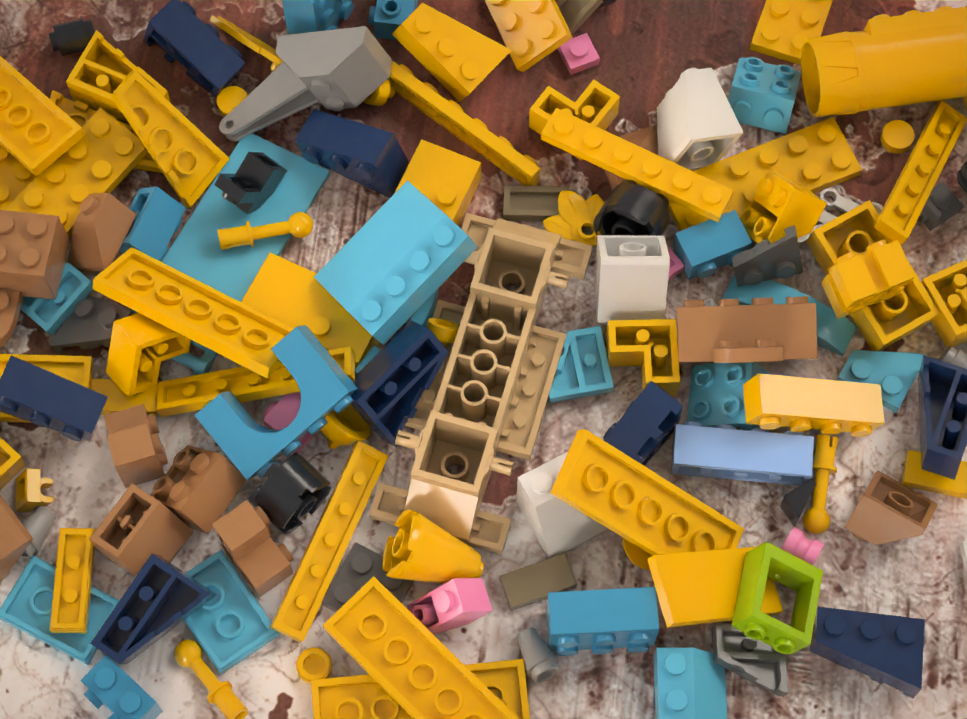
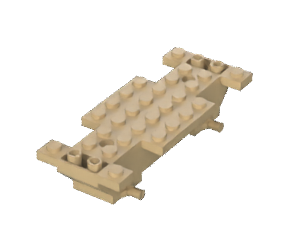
(490, 383)

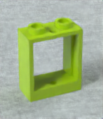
(790, 571)

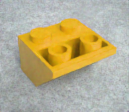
(781, 205)

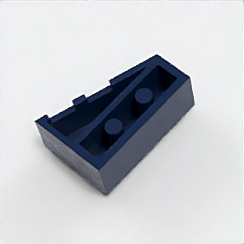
(49, 400)
(150, 609)

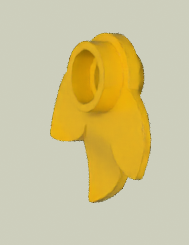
(573, 216)

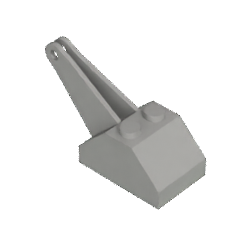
(318, 66)

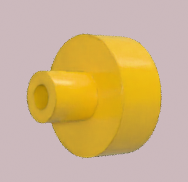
(381, 94)
(443, 330)

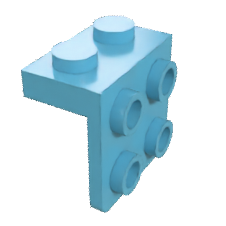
(763, 94)
(718, 394)

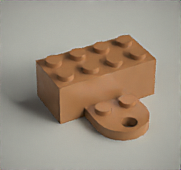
(30, 262)
(747, 331)

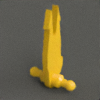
(248, 40)

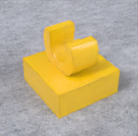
(28, 490)

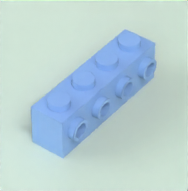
(742, 454)

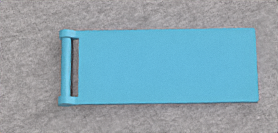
(234, 269)

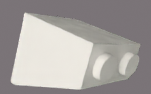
(696, 121)
(631, 277)
(551, 519)

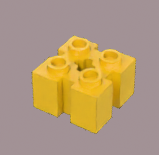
(867, 277)

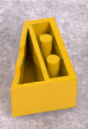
(449, 49)
(100, 73)

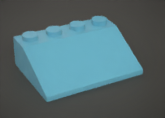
(395, 262)

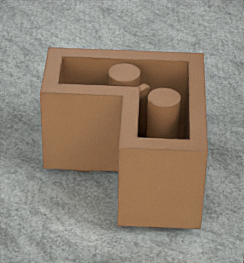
(135, 445)
(247, 541)

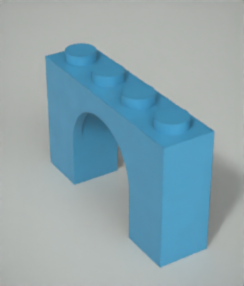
(322, 390)

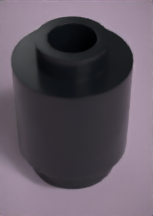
(71, 36)

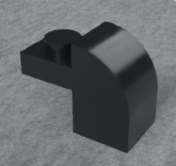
(252, 183)

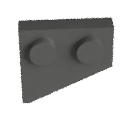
(769, 260)
(89, 325)
(750, 658)

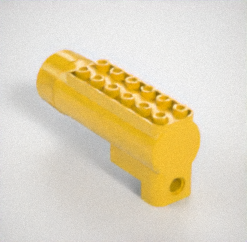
(888, 63)

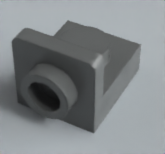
(939, 207)

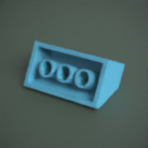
(688, 685)

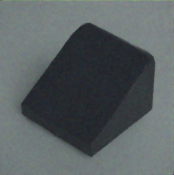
(796, 500)

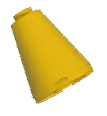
(428, 552)

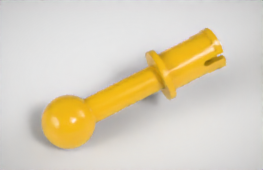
(298, 225)
(817, 519)
(189, 655)

